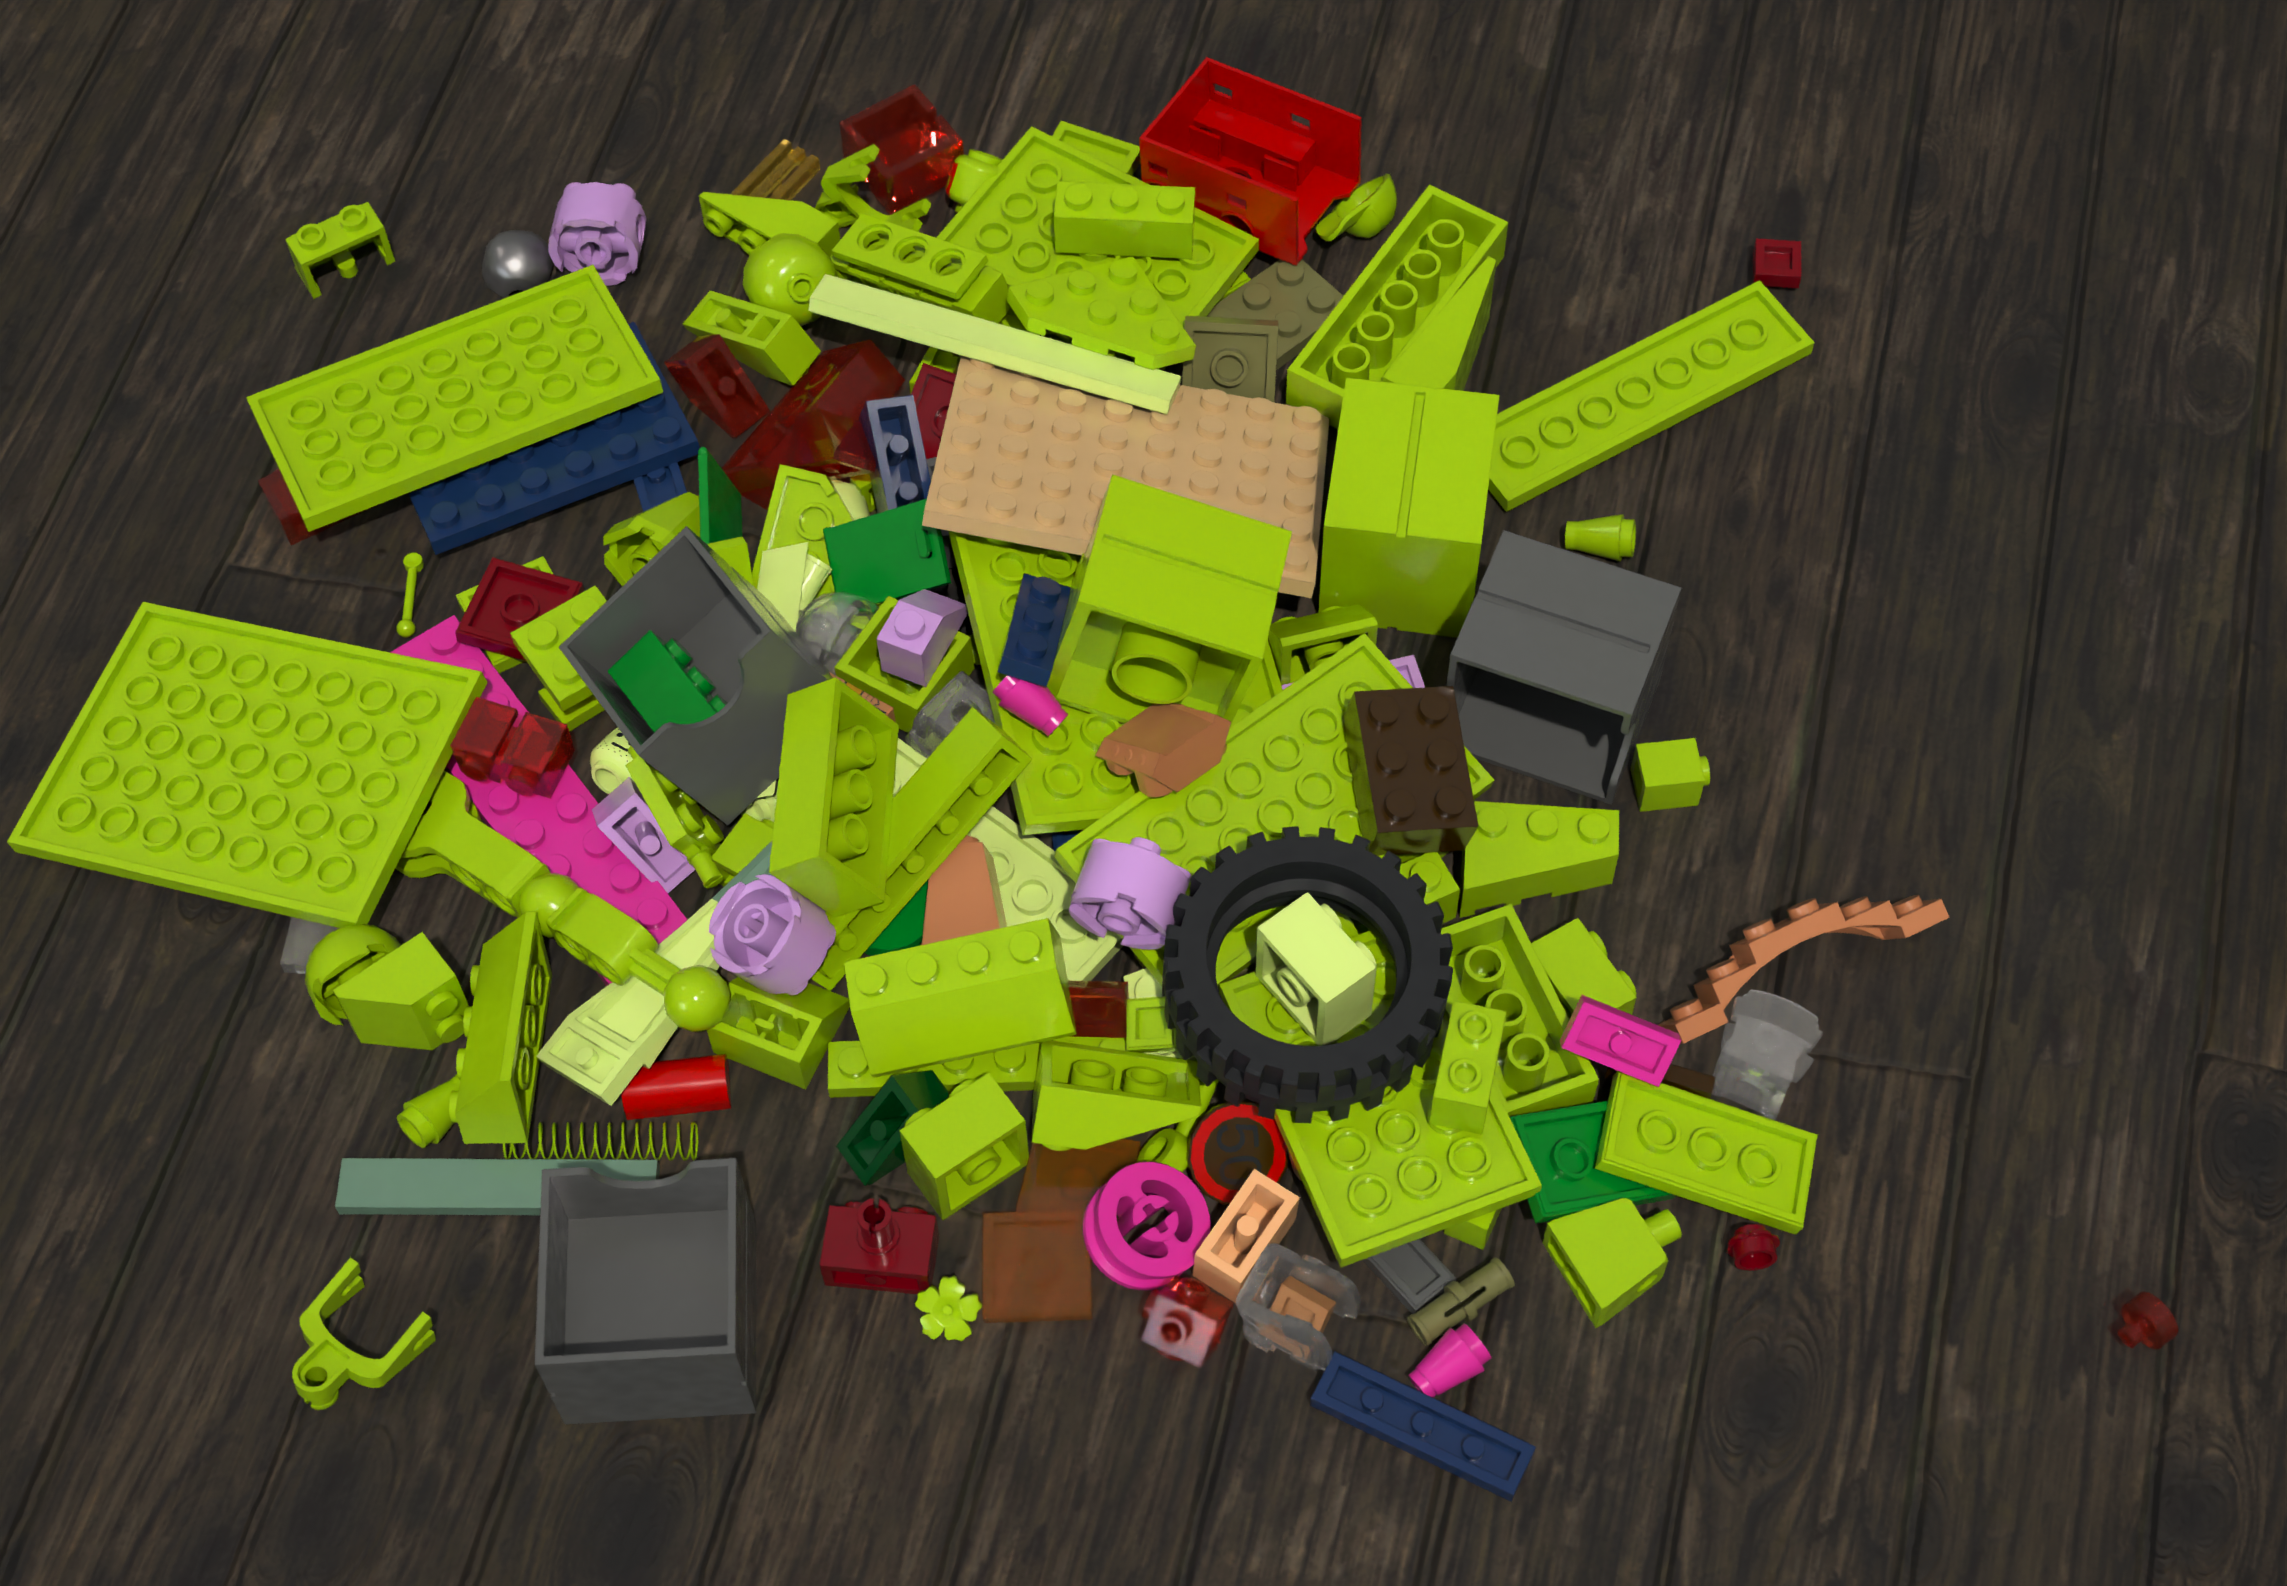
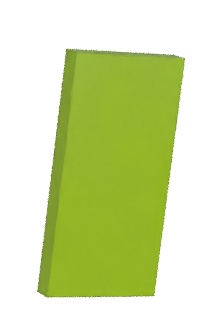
(1707, 1152)

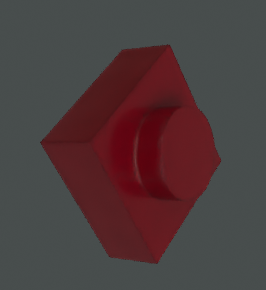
(1777, 262)

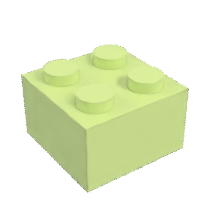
(1316, 969)

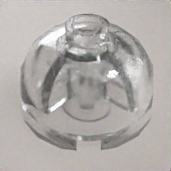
(832, 625)

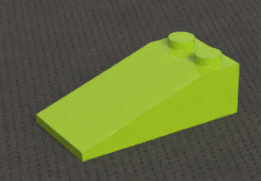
(1450, 342)

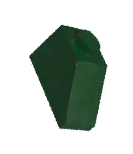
(874, 1139)

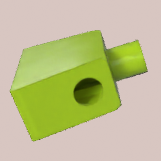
(1610, 1254)

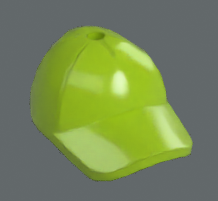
(1364, 212)

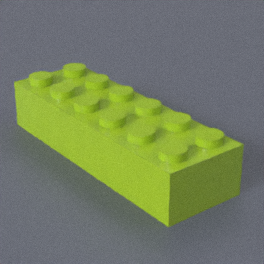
(1395, 298)

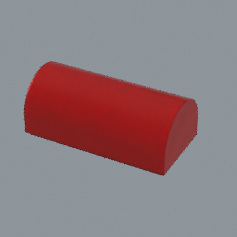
(678, 1087)

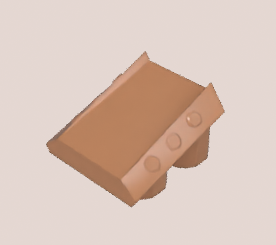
(1166, 747)

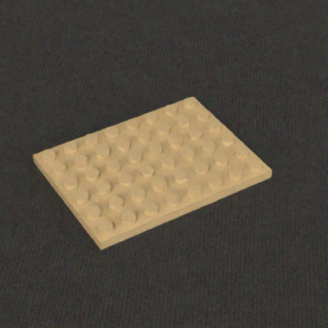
(1037, 456)

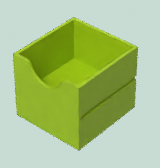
(1408, 504)
(1167, 606)

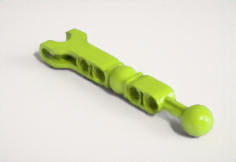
(458, 844)

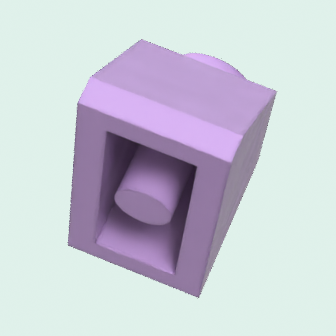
(919, 635)
(634, 830)

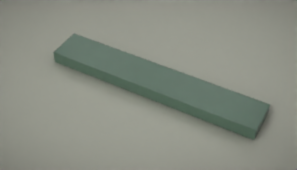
(462, 1185)

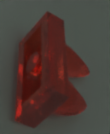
(1099, 1008)

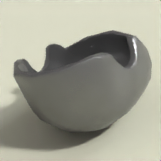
(516, 262)

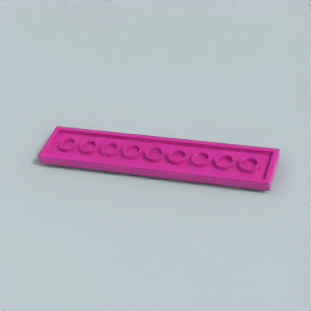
(554, 829)

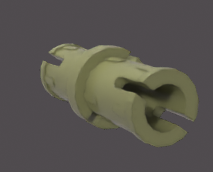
(1460, 1301)

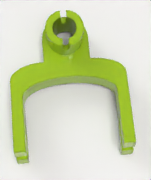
(845, 205)
(332, 1363)

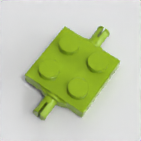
(679, 819)

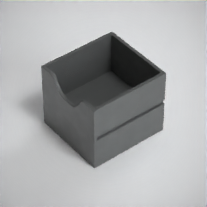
(733, 640)
(1560, 664)
(647, 1294)

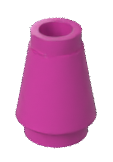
(1030, 703)
(1450, 1362)

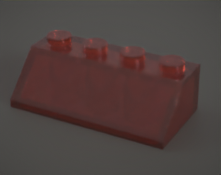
(837, 378)

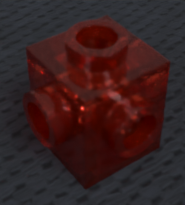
(1185, 1320)

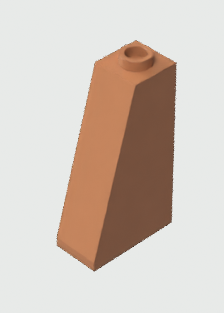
(963, 895)

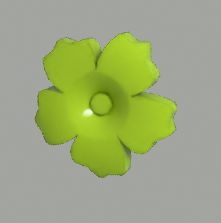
(948, 1309)

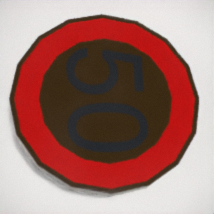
(1230, 1145)

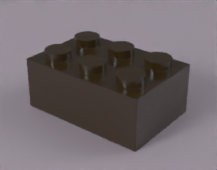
(1410, 770)

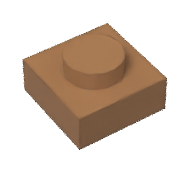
(1303, 1303)

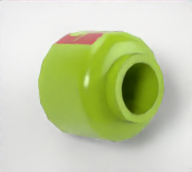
(969, 174)

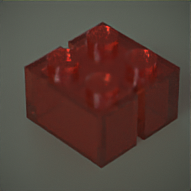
(913, 147)

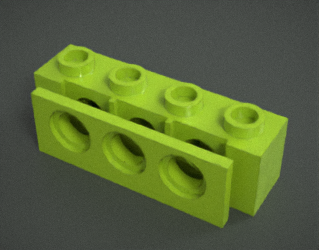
(920, 268)

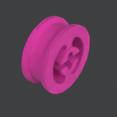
(1136, 1196)

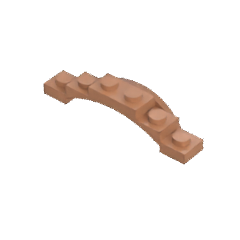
(1767, 940)

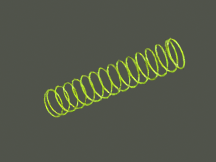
(595, 1147)

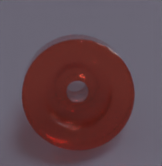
(2147, 1322)

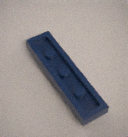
(1423, 1426)

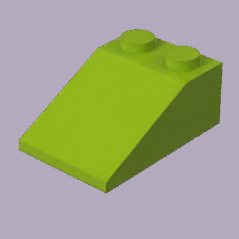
(1107, 1094)

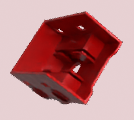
(1288, 165)

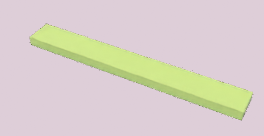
(994, 343)

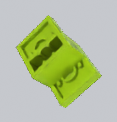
(540, 645)

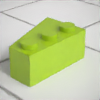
(1536, 852)

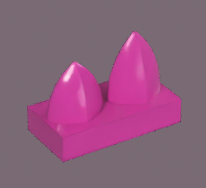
(1620, 1040)

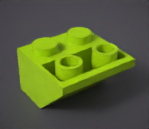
(779, 1031)

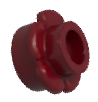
(1753, 1247)

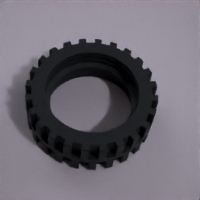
(1348, 882)

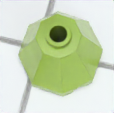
(644, 535)

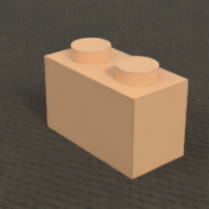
(1253, 1219)

